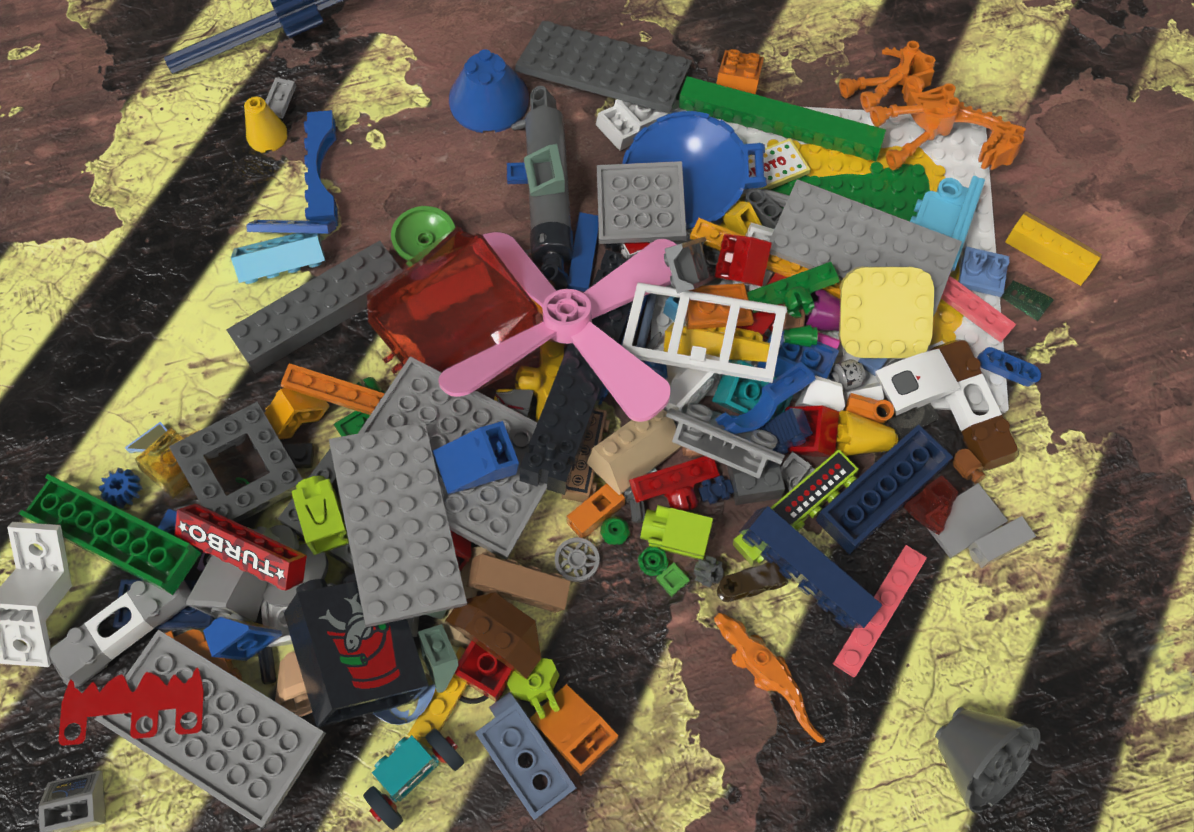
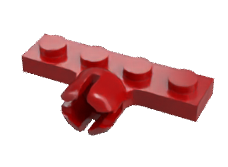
(675, 483)

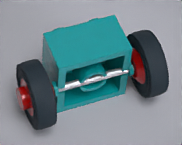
(405, 770)

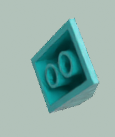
(742, 393)

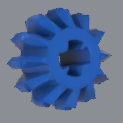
(130, 486)

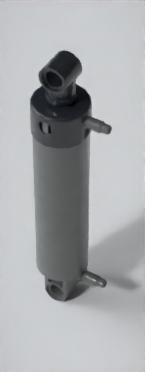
(549, 214)

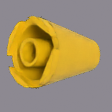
(263, 126)
(863, 436)

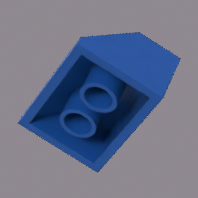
(817, 358)

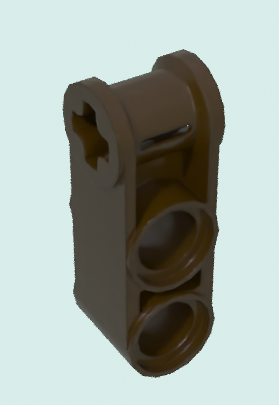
(751, 582)

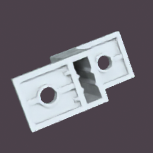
(32, 593)

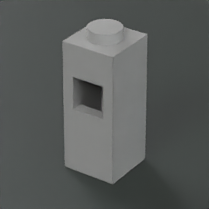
(1001, 542)

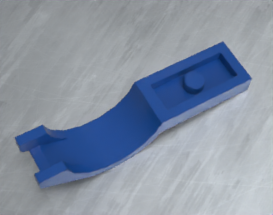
(772, 395)

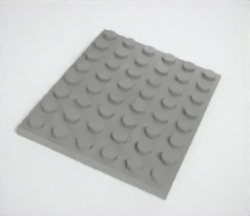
(485, 514)

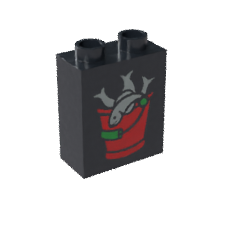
(342, 662)

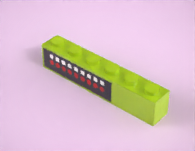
(807, 498)

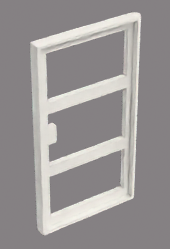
(697, 359)

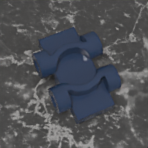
(712, 492)

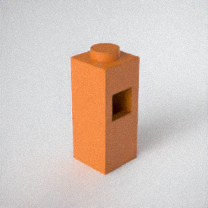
(595, 511)

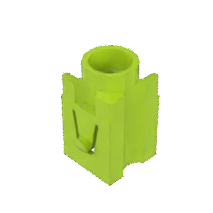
(320, 514)
(677, 531)

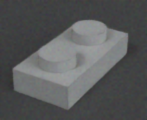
(280, 95)

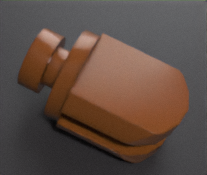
(968, 466)

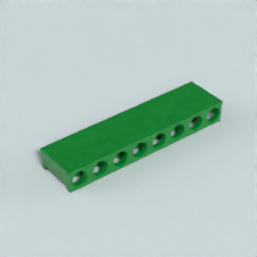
(113, 535)

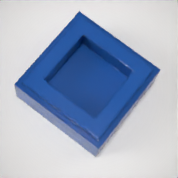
(516, 173)

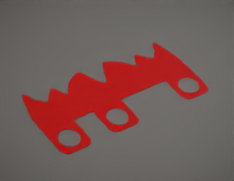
(145, 701)

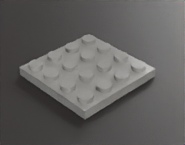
(641, 202)

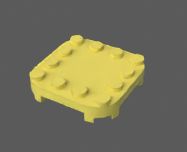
(886, 312)

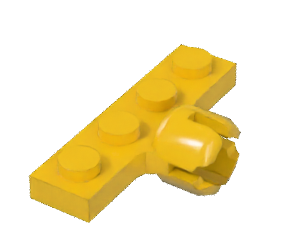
(541, 378)

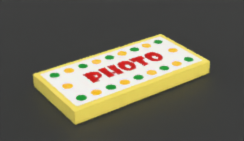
(781, 165)

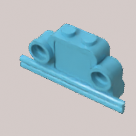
(949, 209)

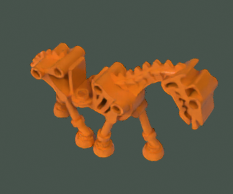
(932, 109)

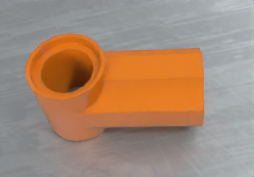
(867, 407)

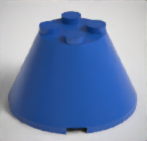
(488, 94)

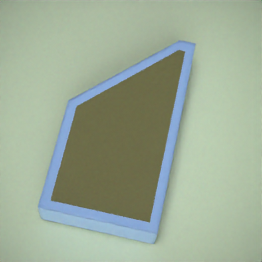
(146, 439)

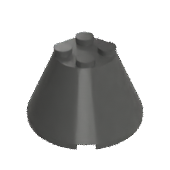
(985, 754)

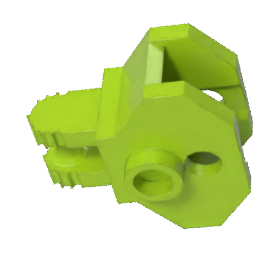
(537, 686)

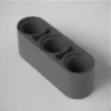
(764, 206)

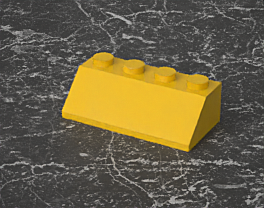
(1053, 248)

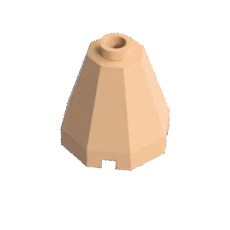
(291, 688)

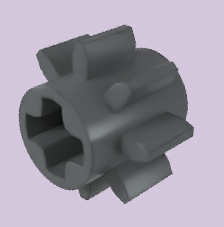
(708, 571)

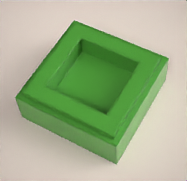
(672, 579)

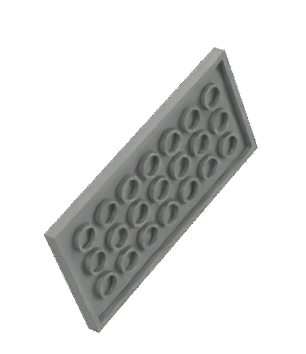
(831, 228)
(396, 524)
(247, 741)

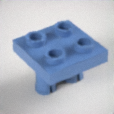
(983, 271)

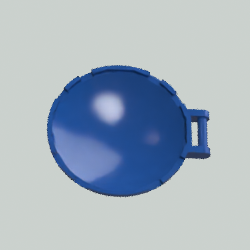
(711, 158)

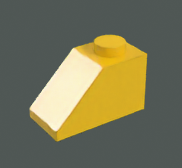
(740, 217)

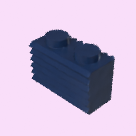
(789, 429)

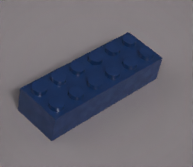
(883, 489)
(809, 568)

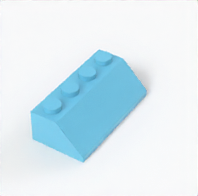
(276, 256)

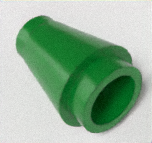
(801, 336)

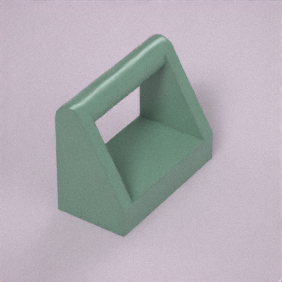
(553, 186)
(438, 656)

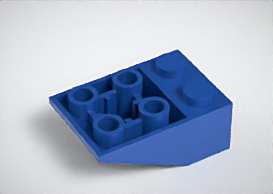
(477, 458)

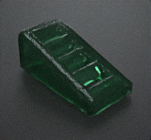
(1029, 293)

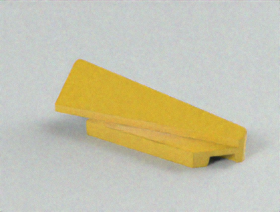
(746, 344)

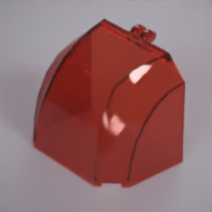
(450, 304)

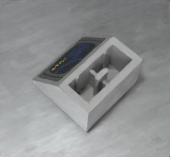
(73, 803)

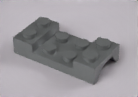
(688, 265)

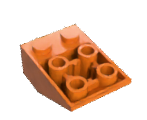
(740, 70)
(575, 730)

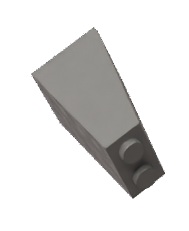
(227, 590)

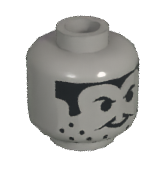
(848, 373)

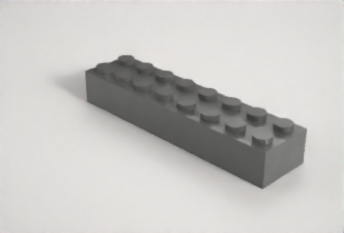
(312, 308)

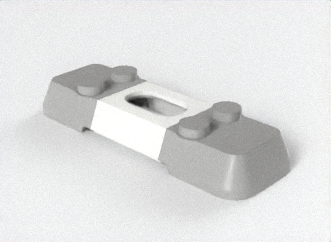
(87, 653)

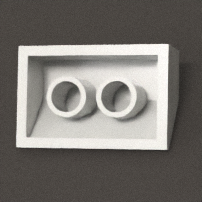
(691, 387)

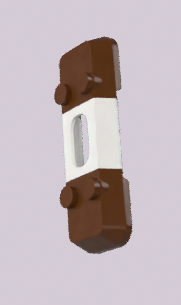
(986, 434)

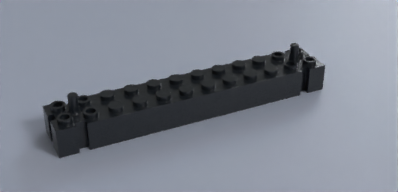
(571, 403)

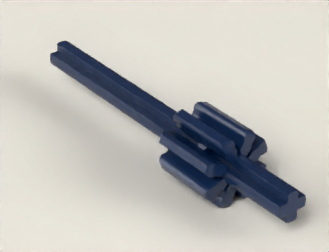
(291, 15)

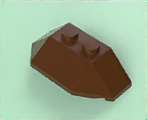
(500, 631)

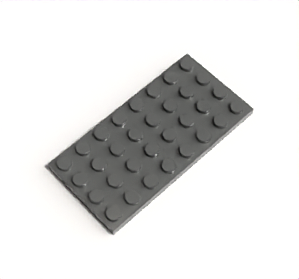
(604, 66)

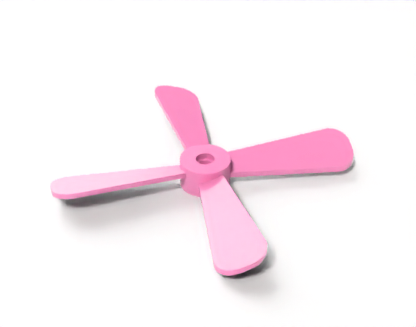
(569, 320)

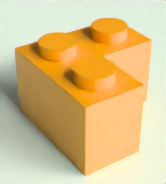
(292, 409)

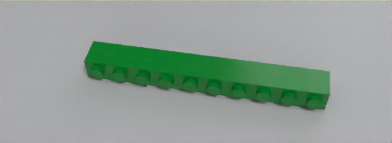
(782, 118)

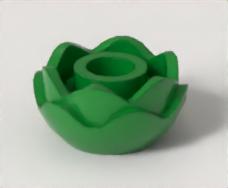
(617, 537)
(658, 556)

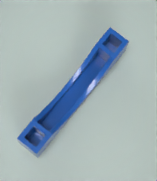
(320, 136)

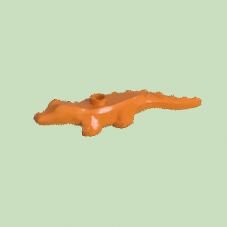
(769, 671)

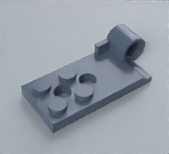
(514, 734)

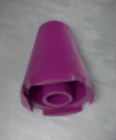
(825, 311)

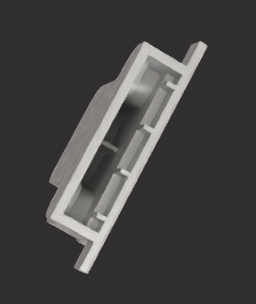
(742, 451)

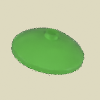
(417, 226)

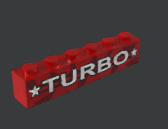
(241, 546)

